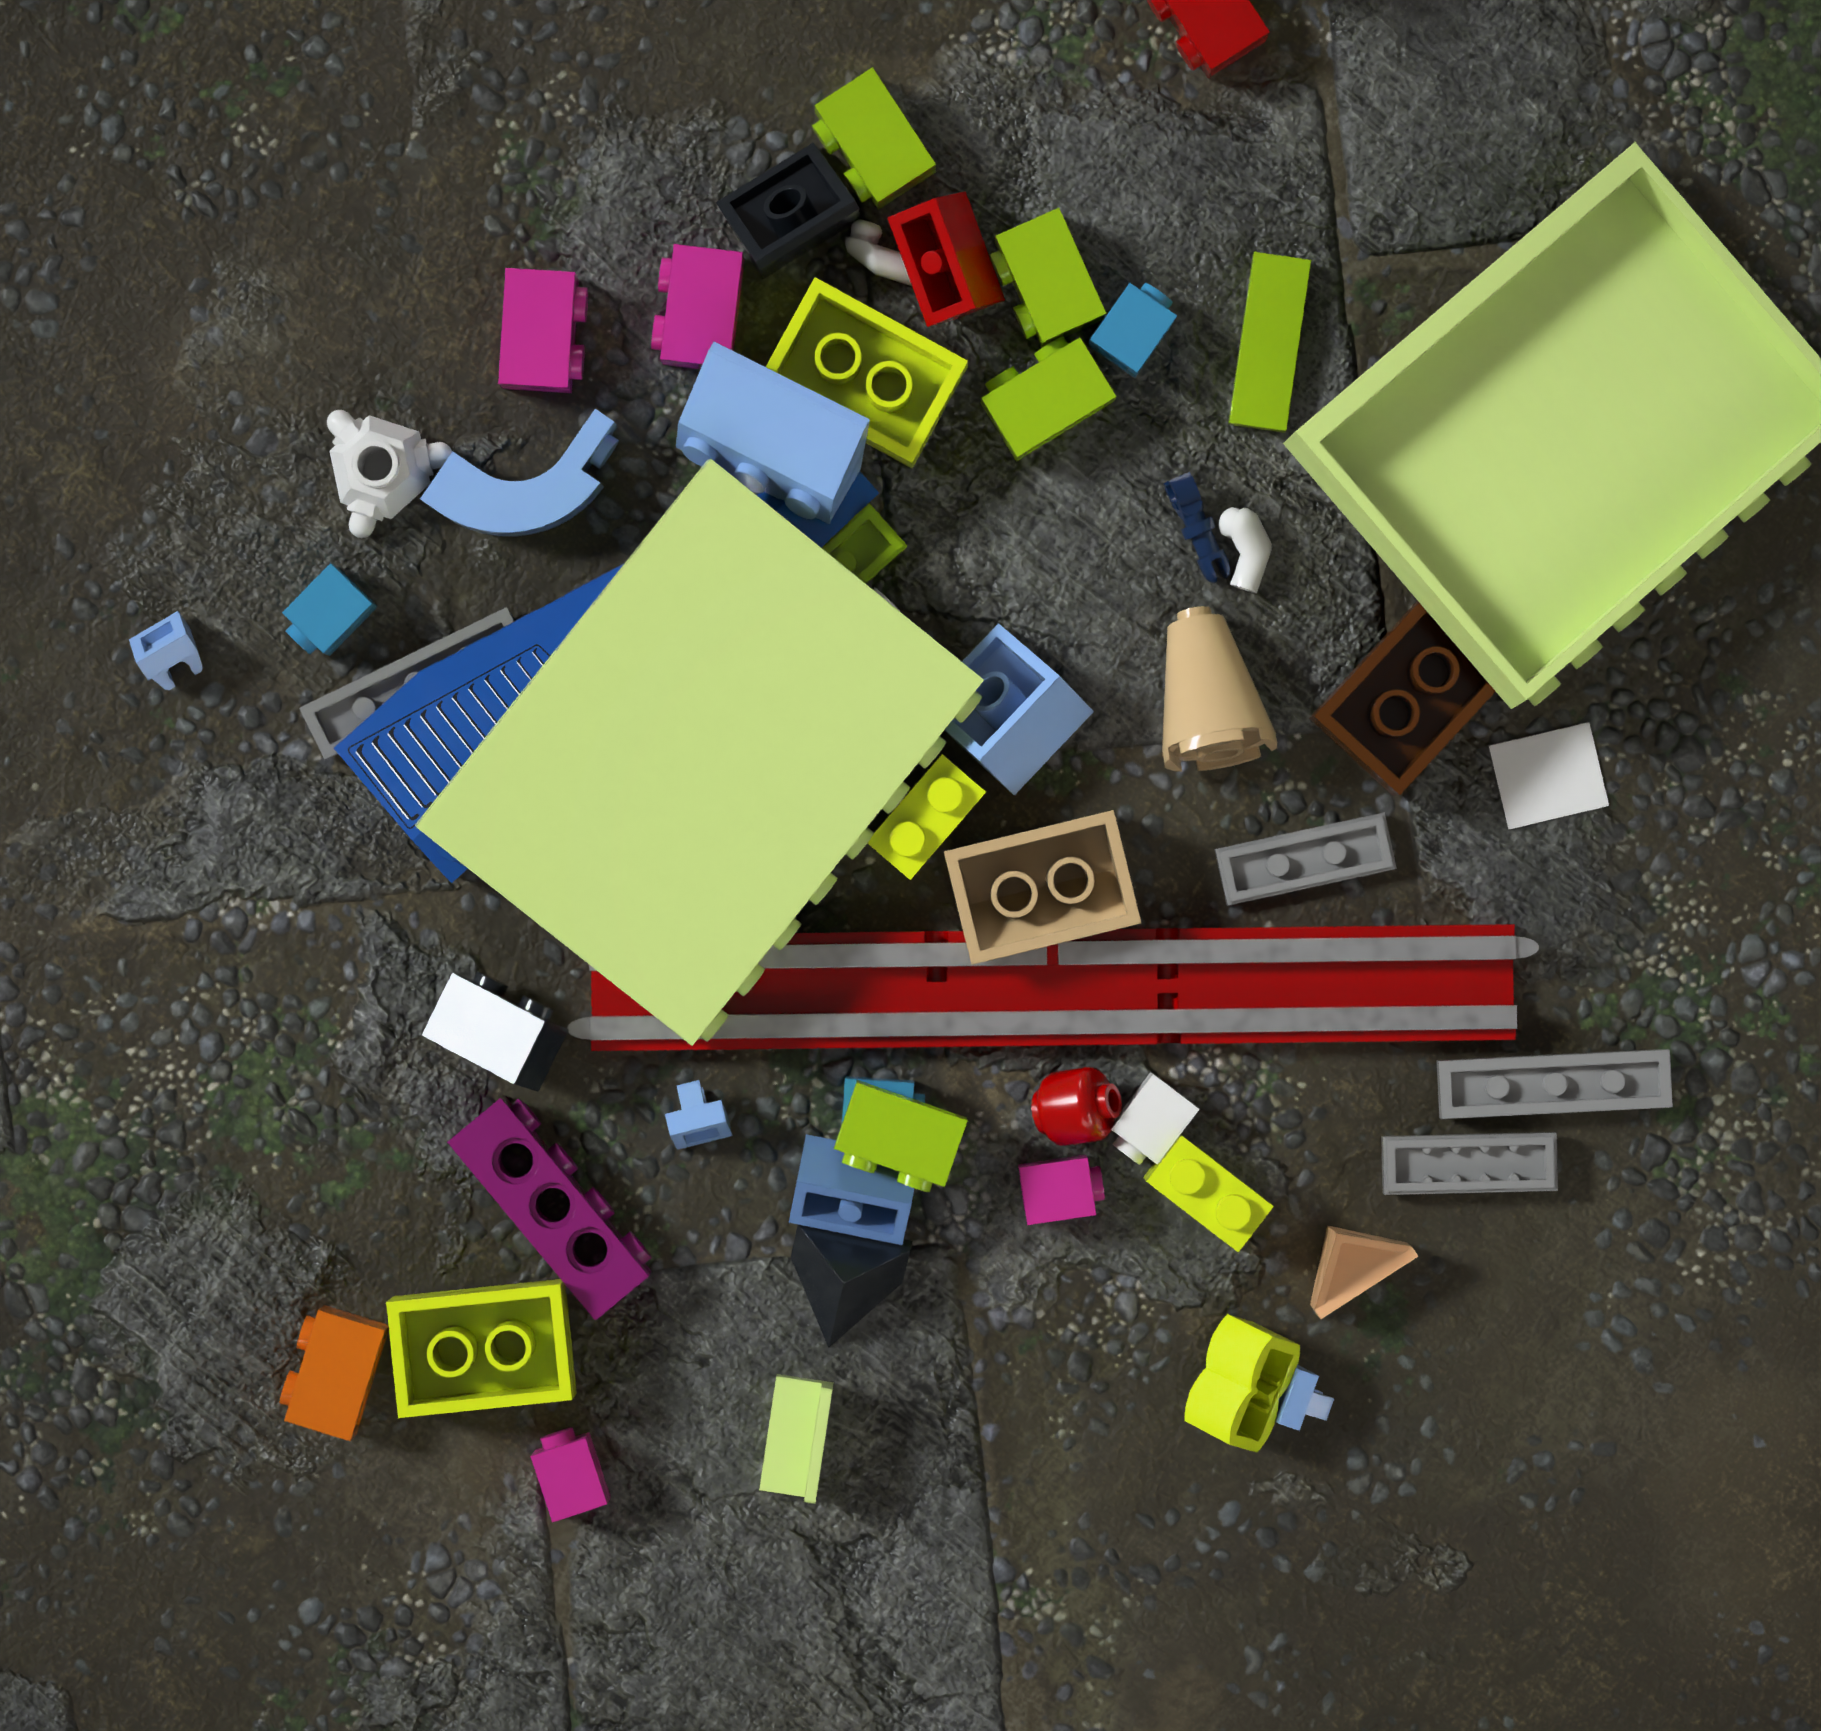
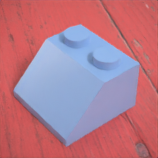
(1022, 711)

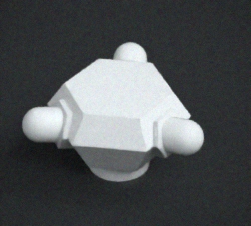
(379, 467)

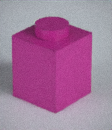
(1060, 1189)
(569, 1474)

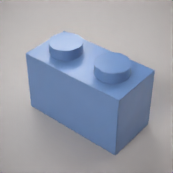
(847, 1198)

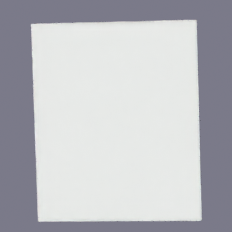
(1548, 775)

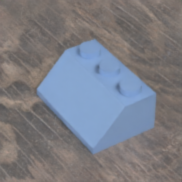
(772, 434)

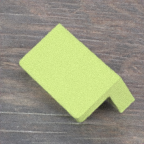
(796, 1436)

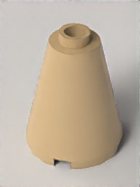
(1210, 697)

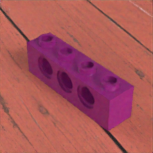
(594, 1285)

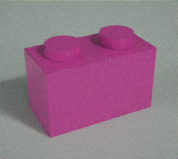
(700, 304)
(540, 330)

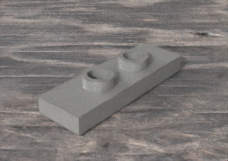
(1469, 1163)

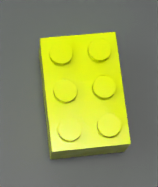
(869, 368)
(481, 1348)

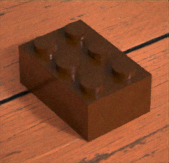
(1404, 701)

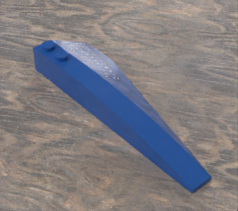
(446, 710)

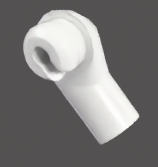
(878, 259)
(1252, 543)

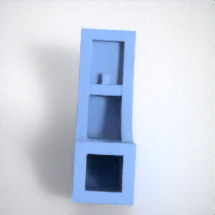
(529, 505)

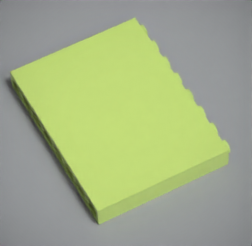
(1571, 428)
(702, 754)

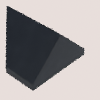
(846, 1275)

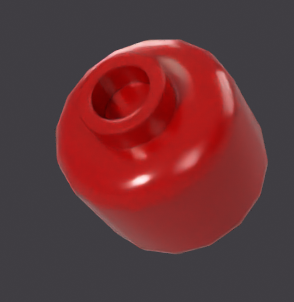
(1076, 1106)

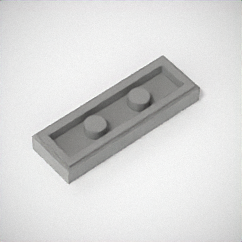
(1305, 858)

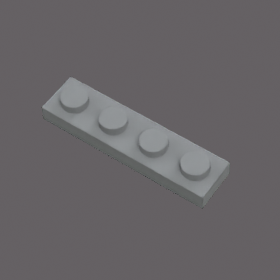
(342, 710)
(1554, 1083)

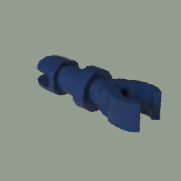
(1188, 505)

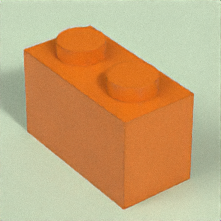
(334, 1373)

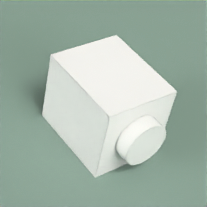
(1152, 1120)

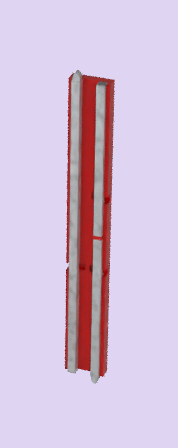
(1106, 990)

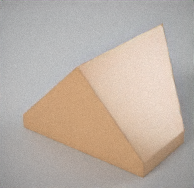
(1352, 1265)

